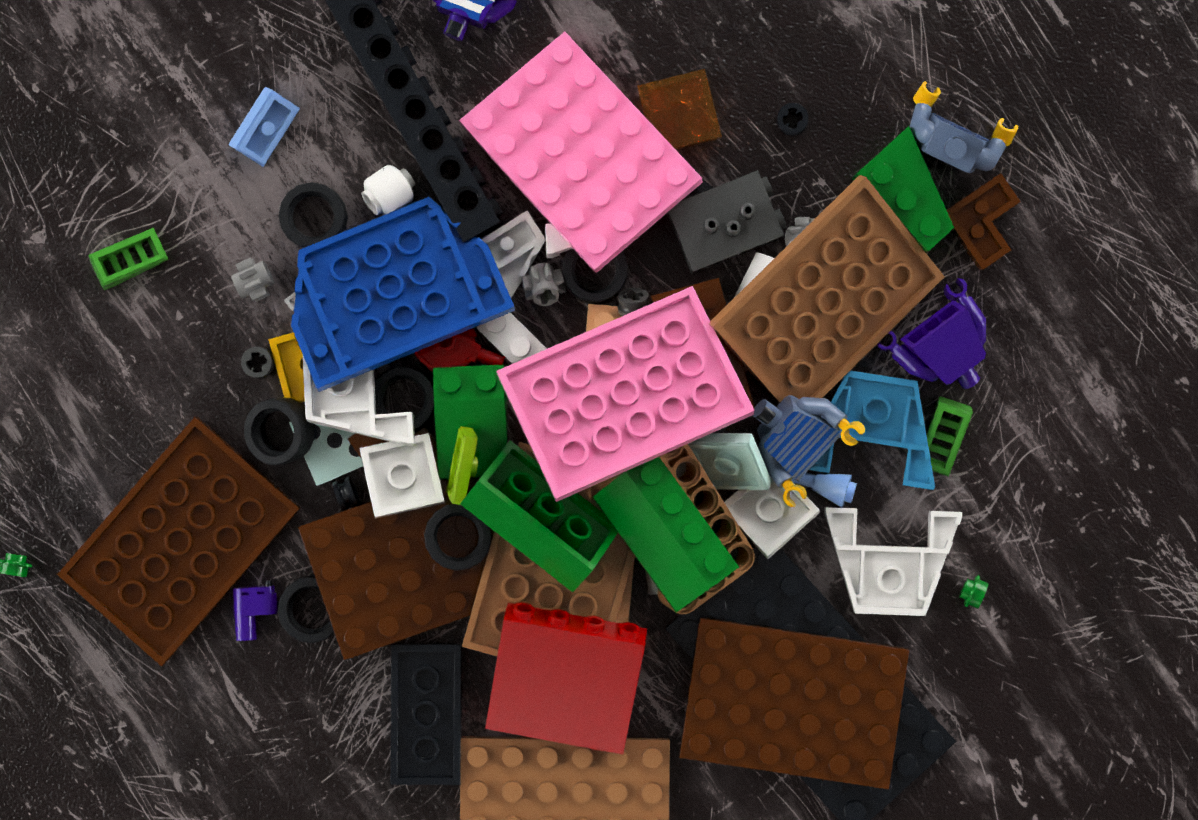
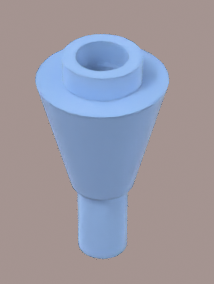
(833, 487)

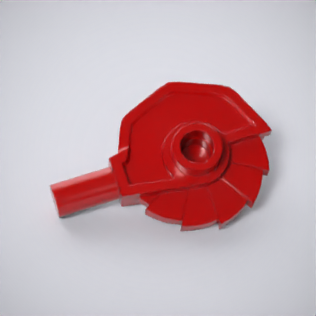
(458, 352)

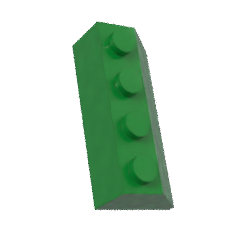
(519, 506)
(665, 532)

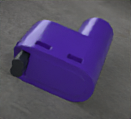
(251, 603)

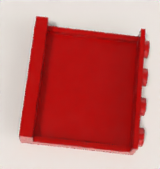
(566, 677)

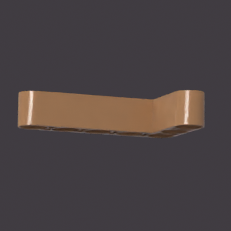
(711, 509)

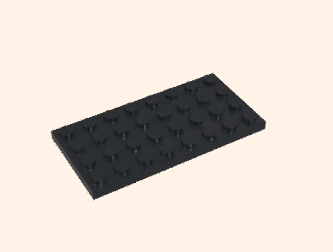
(783, 598)

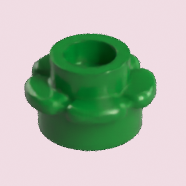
(14, 565)
(974, 592)

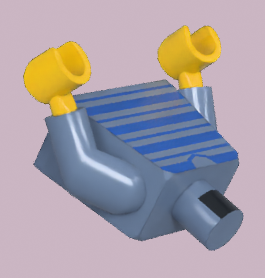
(953, 142)
(797, 436)

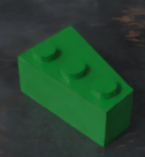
(909, 189)

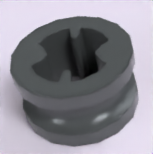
(631, 300)
(248, 356)

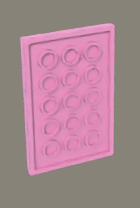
(581, 152)
(624, 393)

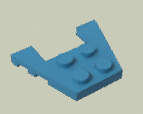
(891, 417)

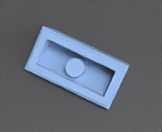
(264, 126)

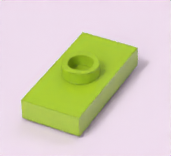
(463, 465)

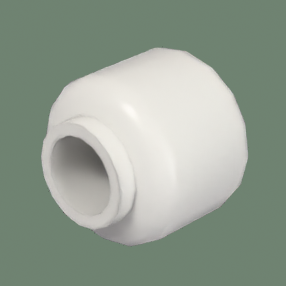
(388, 190)

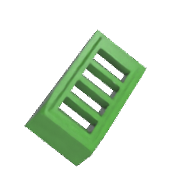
(110, 252)
(956, 408)

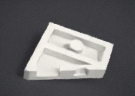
(515, 248)

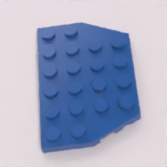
(391, 292)

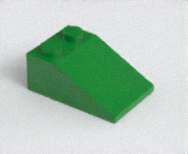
(474, 400)

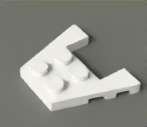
(353, 409)
(891, 577)

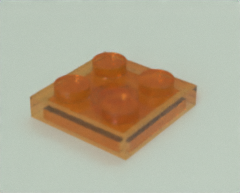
(681, 109)

